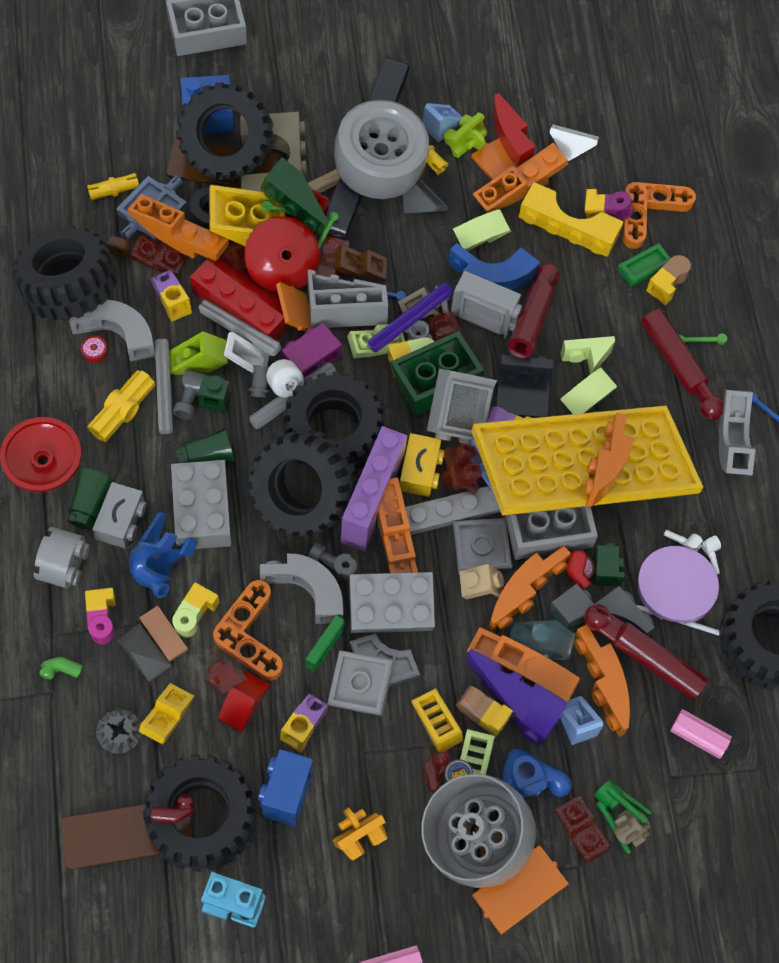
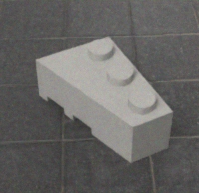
(346, 302)

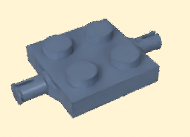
(154, 190)

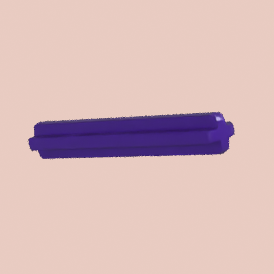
(409, 317)

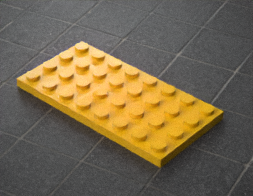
(546, 459)

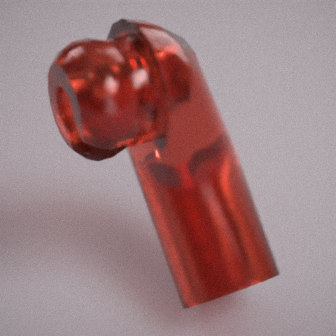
(434, 767)

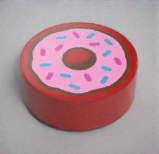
(94, 349)

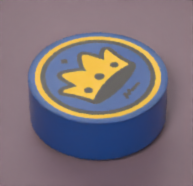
(457, 768)

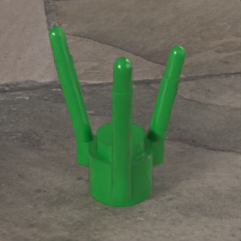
(612, 796)

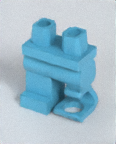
(229, 895)

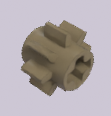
(631, 829)

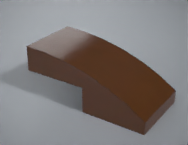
(361, 265)

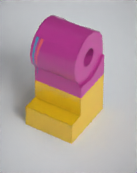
(98, 619)

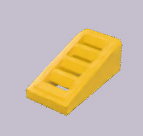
(445, 736)

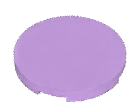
(677, 584)

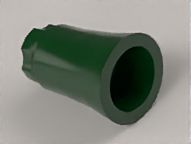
(208, 448)
(88, 497)

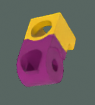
(616, 205)

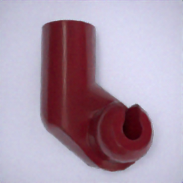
(175, 814)

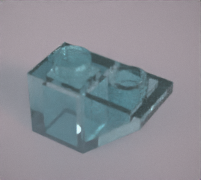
(545, 638)

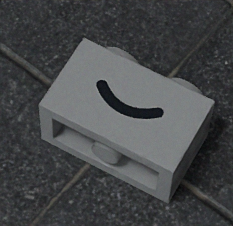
(119, 515)

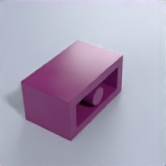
(313, 349)

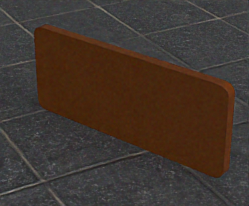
(181, 168)
(109, 837)

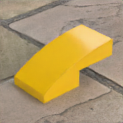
(166, 714)

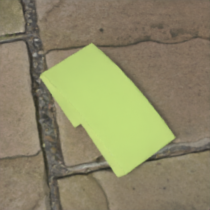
(482, 229)
(359, 339)
(589, 392)

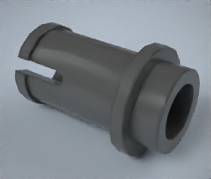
(259, 381)

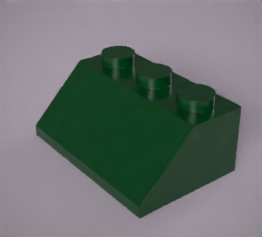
(418, 370)

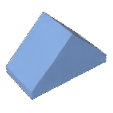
(439, 119)
(580, 721)

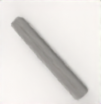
(239, 327)
(163, 386)
(278, 405)

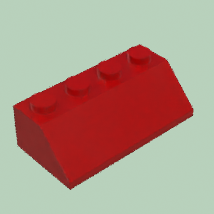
(240, 296)

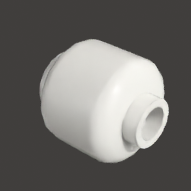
(284, 377)

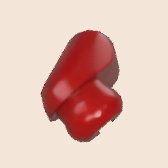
(576, 568)

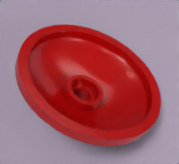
(265, 249)
(39, 440)

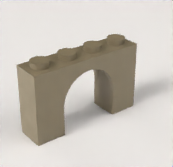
(287, 139)

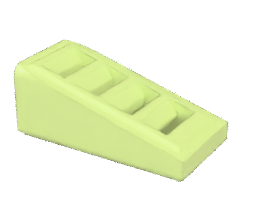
(489, 739)

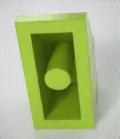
(198, 354)

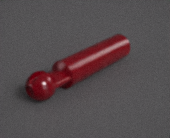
(534, 311)
(682, 362)
(646, 651)

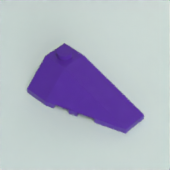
(534, 708)

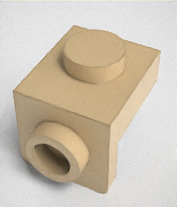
(481, 581)

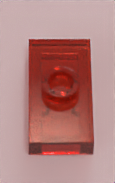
(327, 258)

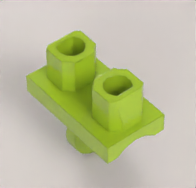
(468, 136)

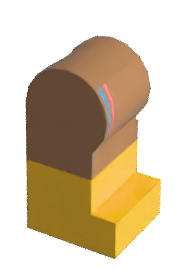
(664, 281)
(484, 710)

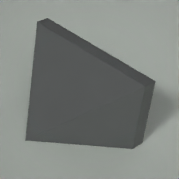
(422, 199)
(144, 653)

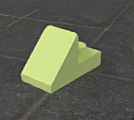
(592, 349)

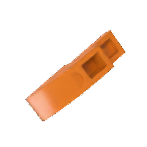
(515, 183)
(172, 228)
(609, 460)
(519, 591)
(526, 662)
(611, 687)

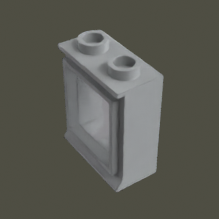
(486, 304)
(459, 404)

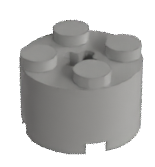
(61, 558)

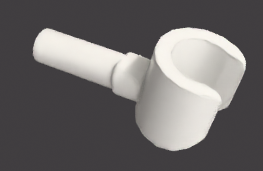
(693, 542)
(709, 547)

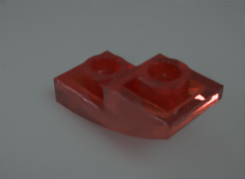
(157, 256)
(224, 676)
(582, 830)

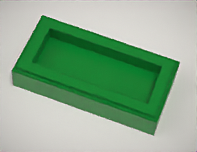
(643, 265)
(325, 643)

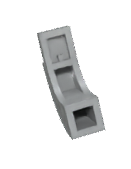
(121, 320)
(734, 442)
(312, 577)

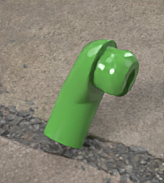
(59, 664)

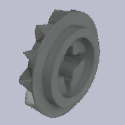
(121, 743)

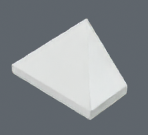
(572, 142)
(244, 352)

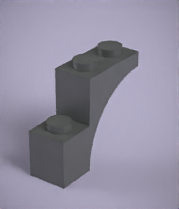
(572, 605)

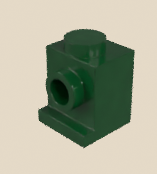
(217, 389)
(608, 565)

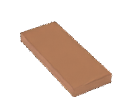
(163, 633)

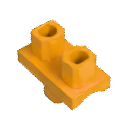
(370, 826)

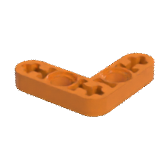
(647, 201)
(239, 628)

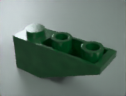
(292, 191)

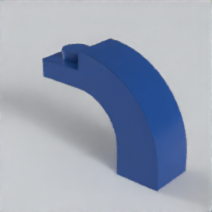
(511, 274)

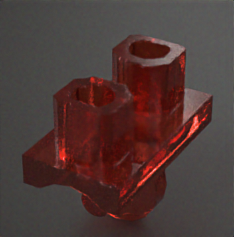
(460, 471)

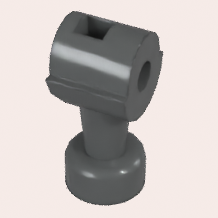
(191, 385)
(342, 565)

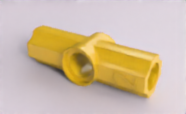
(121, 406)

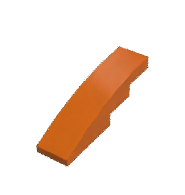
(396, 530)

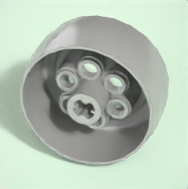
(377, 169)
(450, 820)

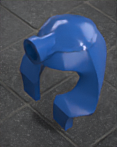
(154, 558)

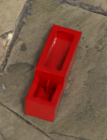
(512, 132)

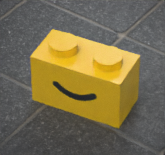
(420, 465)

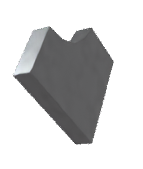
(404, 663)

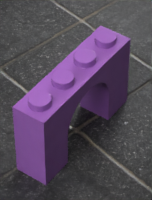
(382, 465)

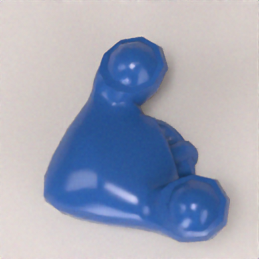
(532, 776)

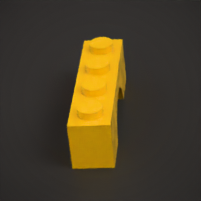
(593, 233)

